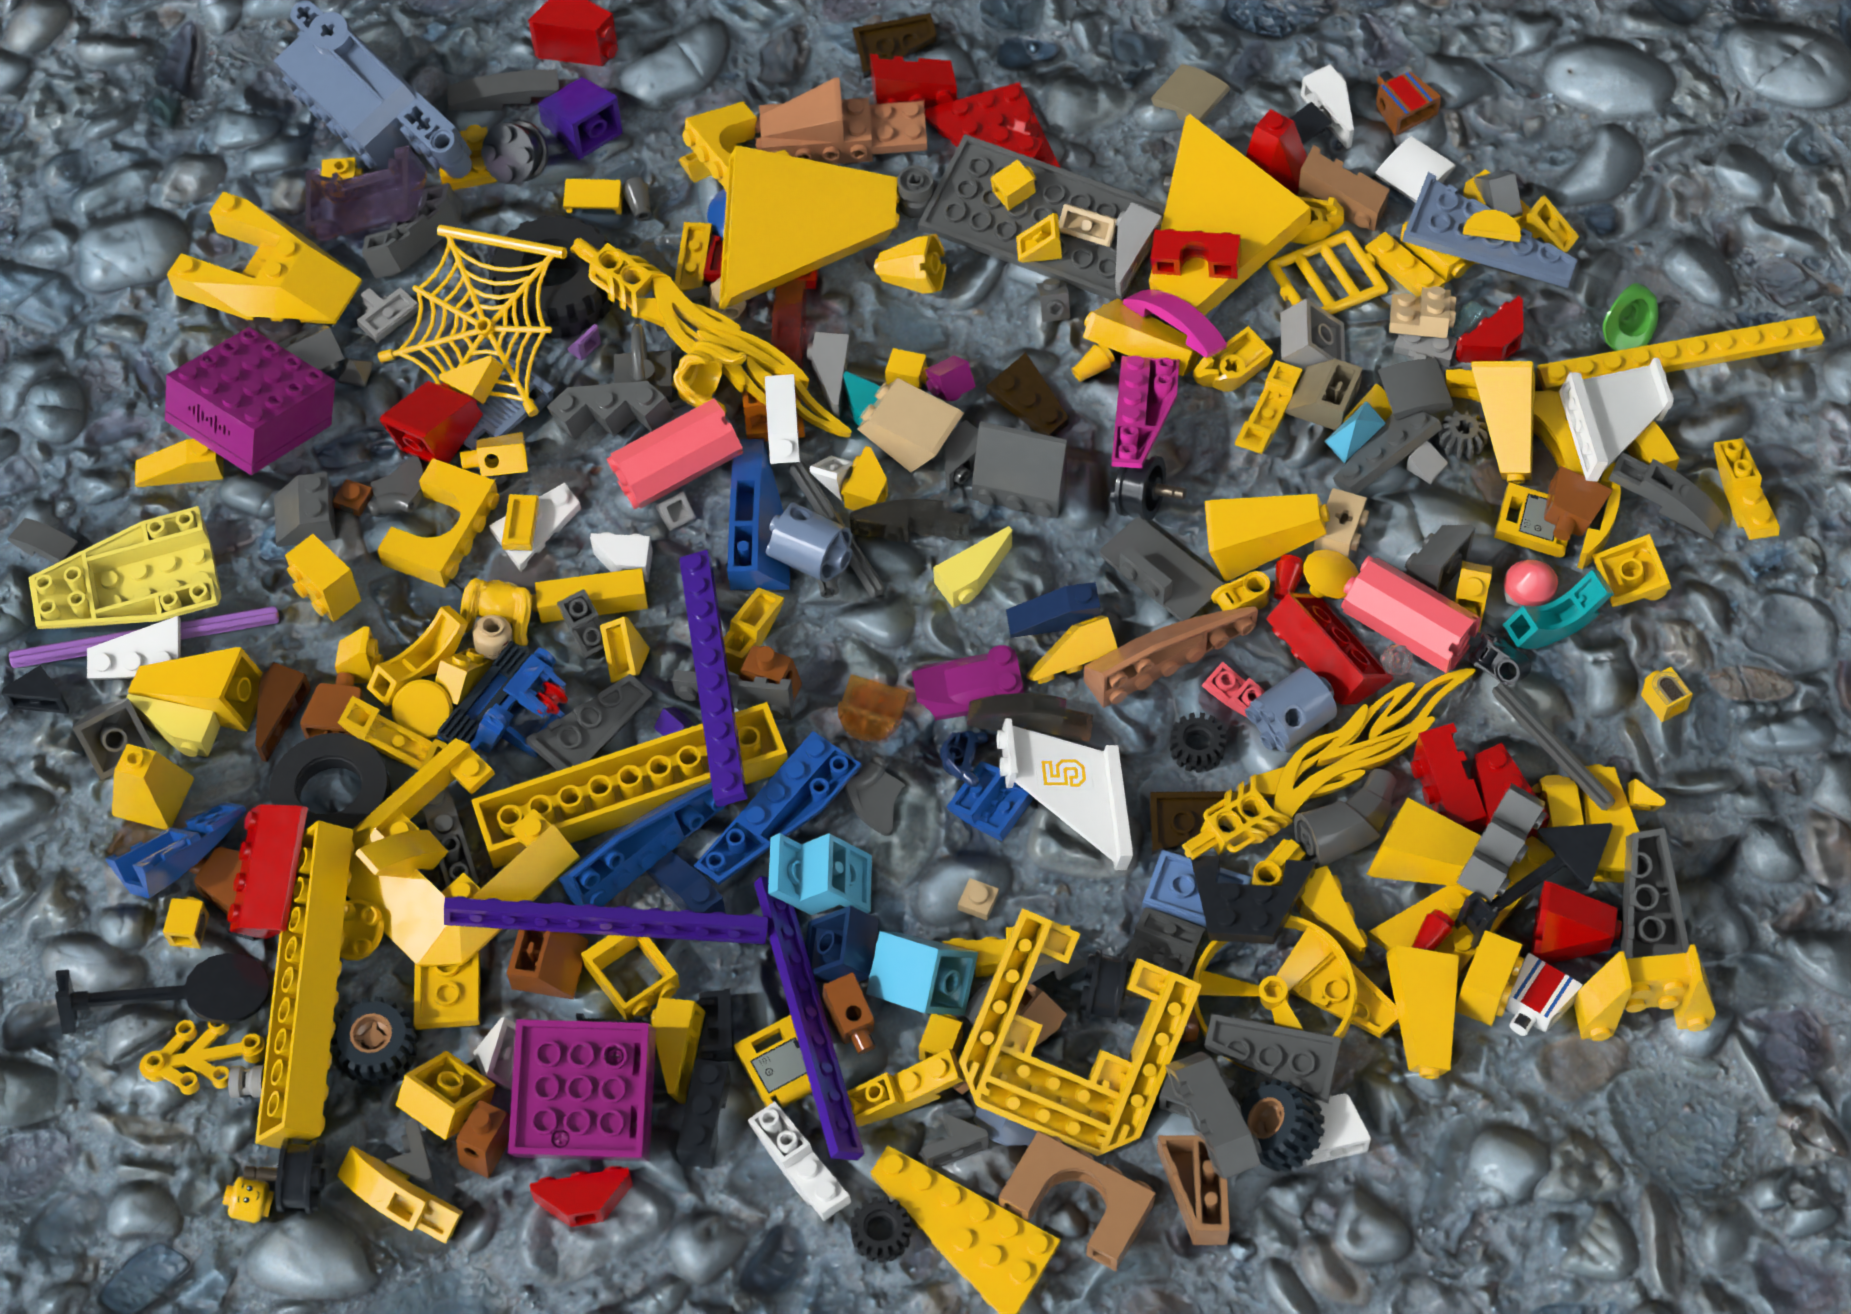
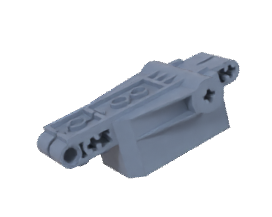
(364, 96)

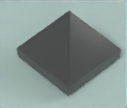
(355, 372)

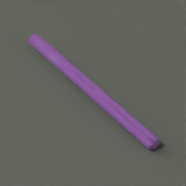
(189, 629)

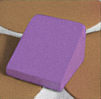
(586, 343)

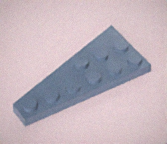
(1439, 225)

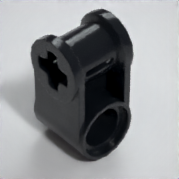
(1494, 658)

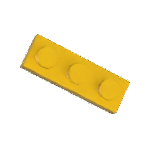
(693, 255)
(1402, 264)

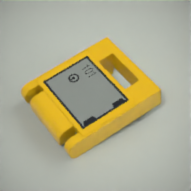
(1531, 528)
(778, 1068)

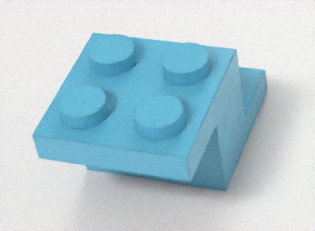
(819, 874)

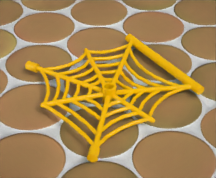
(483, 326)

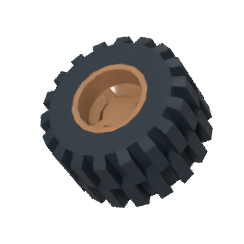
(374, 1041)
(1284, 1124)

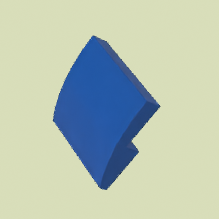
(990, 804)

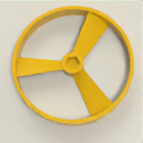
(1273, 990)

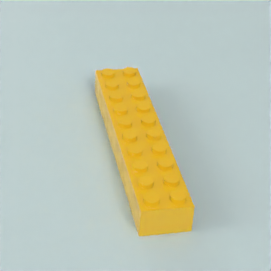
(623, 784)
(306, 991)

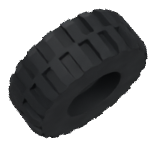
(564, 306)

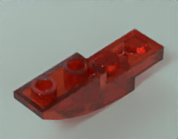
(790, 320)

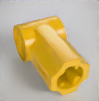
(1274, 865)

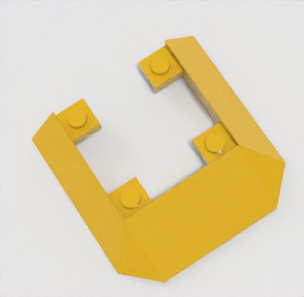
(413, 905)
(1081, 1112)

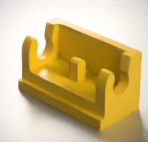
(593, 194)

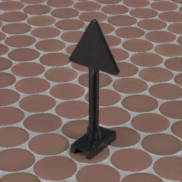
(1574, 848)

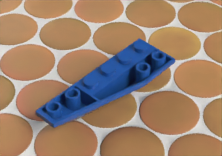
(752, 508)
(782, 806)
(637, 848)

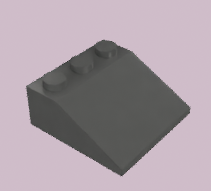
(1020, 470)

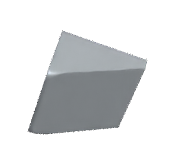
(1426, 462)
(676, 511)

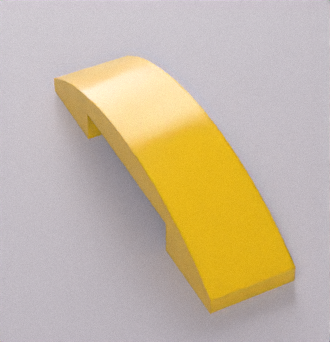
(1270, 409)
(1595, 539)
(388, 737)

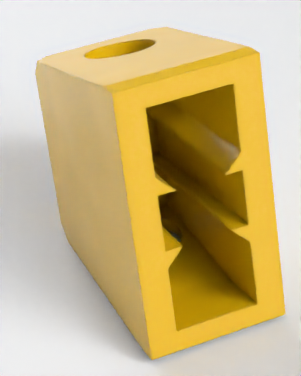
(509, 451)

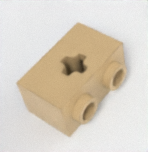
(1346, 516)

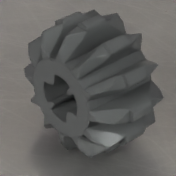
(1463, 435)

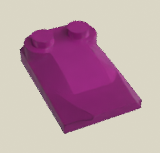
(951, 684)

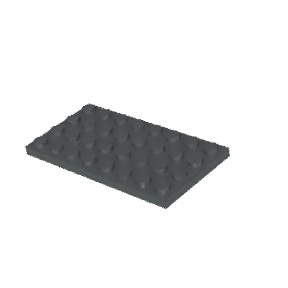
(974, 217)

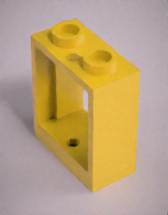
(614, 947)

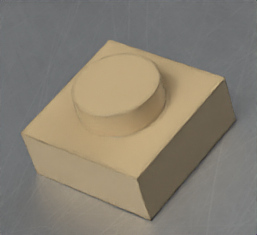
(978, 899)

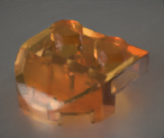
(871, 709)

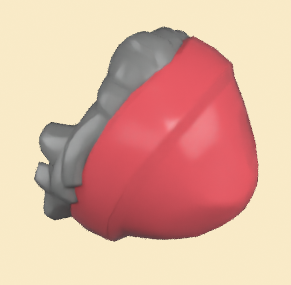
(1530, 584)

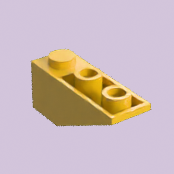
(1077, 646)
(1327, 909)

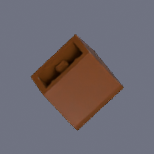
(547, 963)

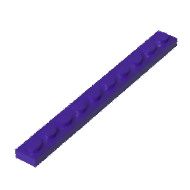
(713, 679)
(605, 920)
(810, 1026)

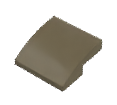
(1190, 92)

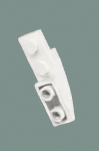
(798, 1161)

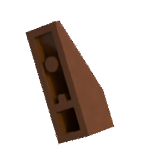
(279, 699)

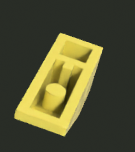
(968, 572)
(183, 726)

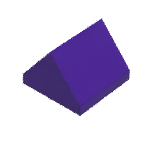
(671, 721)

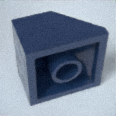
(842, 944)

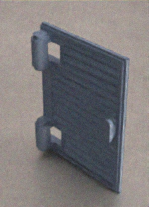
(502, 413)

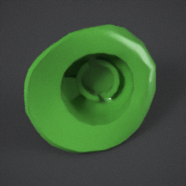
(1631, 318)

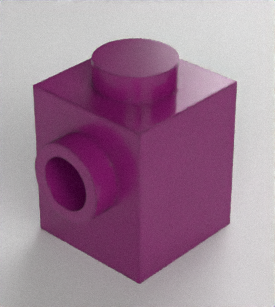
(950, 378)

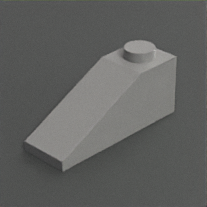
(1134, 241)
(829, 362)

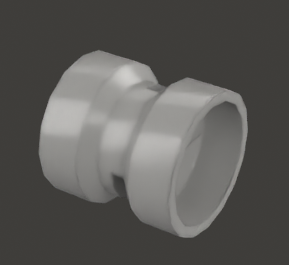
(245, 1081)

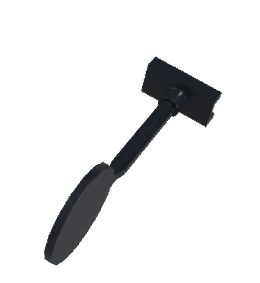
(217, 990)

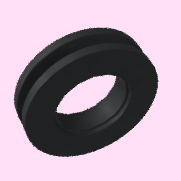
(329, 752)

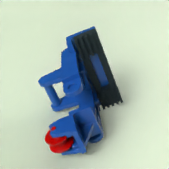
(485, 712)

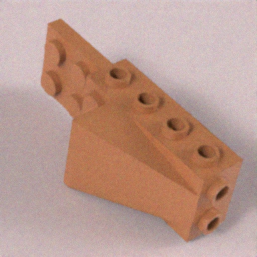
(840, 130)

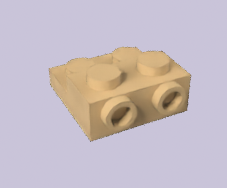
(1423, 315)

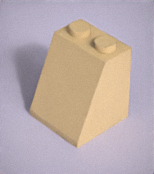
(908, 423)

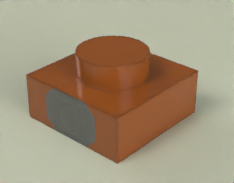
(353, 497)

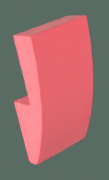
(1232, 689)

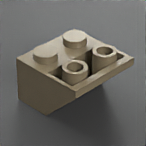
(1326, 393)

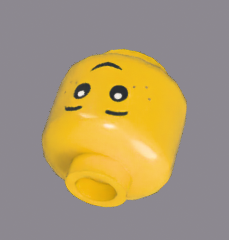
(248, 1199)

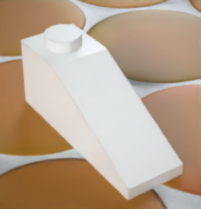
(1329, 93)
(782, 419)

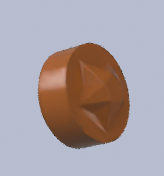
(1191, 1029)

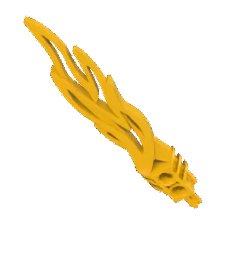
(710, 324)
(1348, 765)

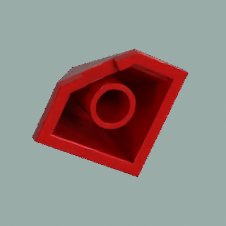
(1278, 149)
(1571, 925)

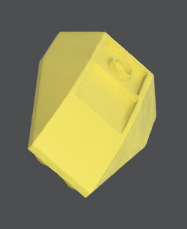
(132, 577)

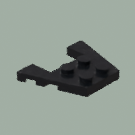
(1245, 910)

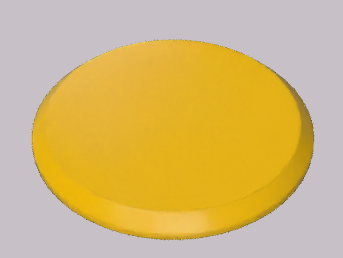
(421, 707)

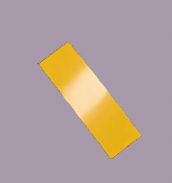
(1653, 445)
(750, 626)
(402, 853)

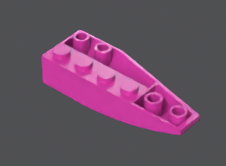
(1143, 404)

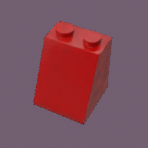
(573, 32)
(432, 421)

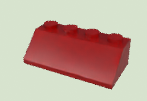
(1328, 647)
(267, 870)

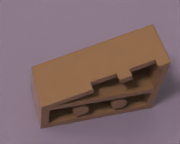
(1359, 195)
(1196, 1187)

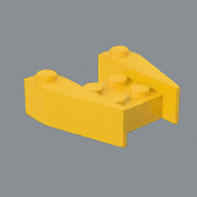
(1642, 983)

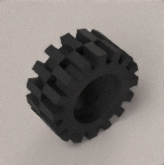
(1193, 757)
(880, 1210)

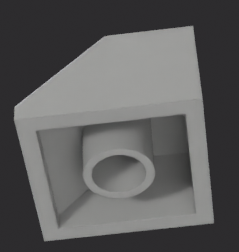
(1310, 335)

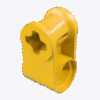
(1239, 593)

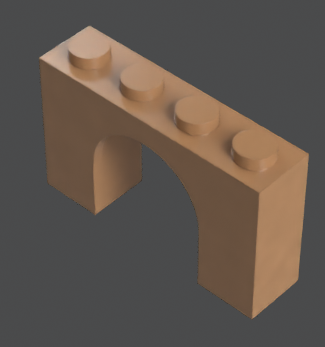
(1051, 1163)

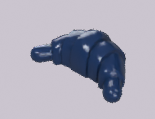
(959, 753)

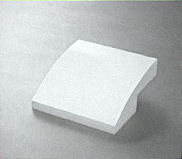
(1409, 165)

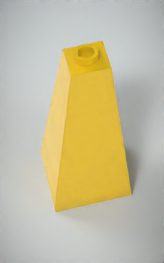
(1508, 407)
(1260, 529)
(212, 681)
(148, 788)
(1423, 847)

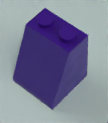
(582, 116)

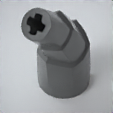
(1346, 826)

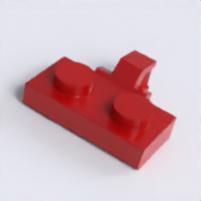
(1016, 137)

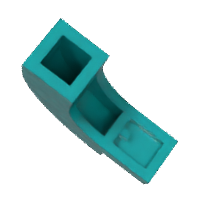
(1545, 624)

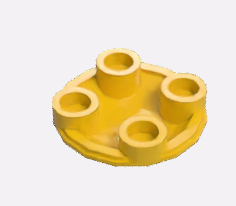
(1328, 573)
(362, 929)

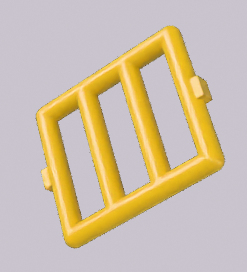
(1324, 247)

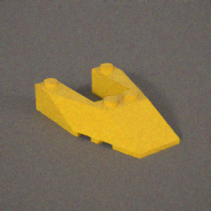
(283, 279)

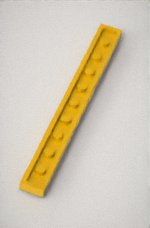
(1691, 351)

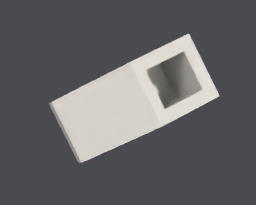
(623, 551)

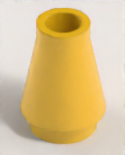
(1093, 362)

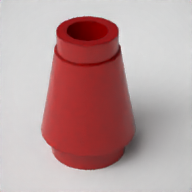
(1287, 575)
(1434, 930)

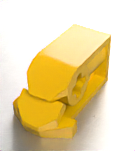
(1325, 219)
(1236, 364)
(1560, 800)

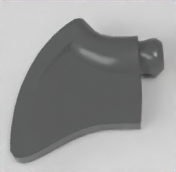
(398, 490)
(874, 795)

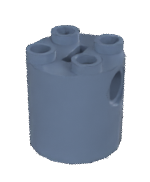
(810, 542)
(1292, 709)

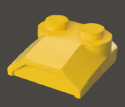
(1633, 571)

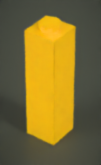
(607, 591)

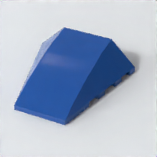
(175, 851)

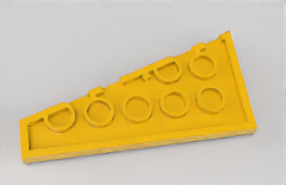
(1405, 926)
(979, 1239)

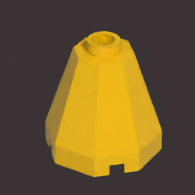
(914, 264)

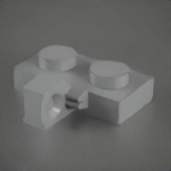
(386, 313)
(1426, 347)

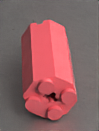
(675, 454)
(1410, 613)

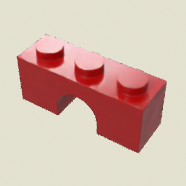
(1175, 247)

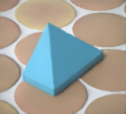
(1355, 432)

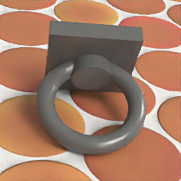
(644, 365)

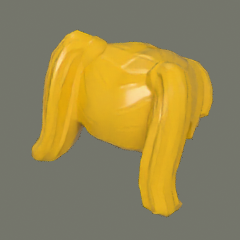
(701, 371)
(500, 599)

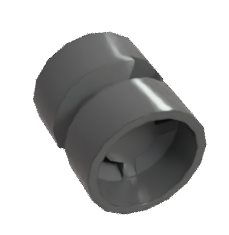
(915, 190)

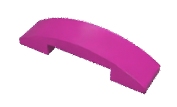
(1200, 332)

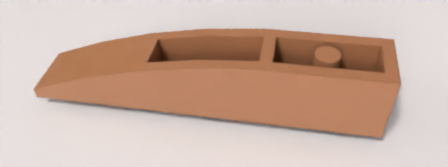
(1163, 652)

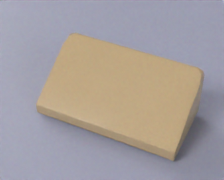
(1087, 225)

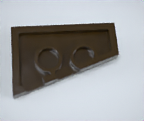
(893, 38)
(1028, 397)
(1179, 816)

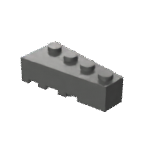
(1651, 900)

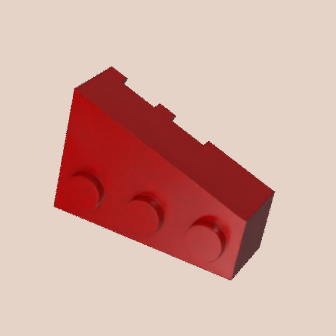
(912, 81)
(1493, 774)
(1445, 779)

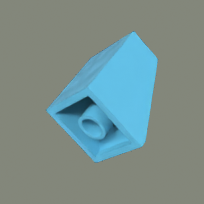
(922, 973)

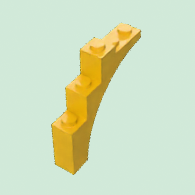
(1549, 418)

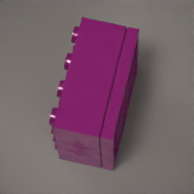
(249, 400)
(582, 1090)

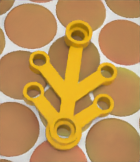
(198, 1057)

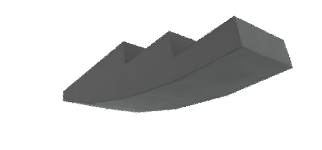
(502, 88)

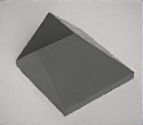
(107, 732)

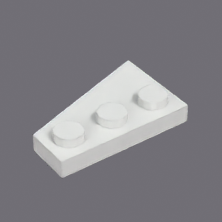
(554, 512)
(124, 655)

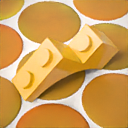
(421, 658)

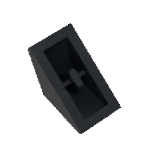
(36, 693)

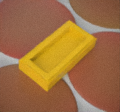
(520, 522)

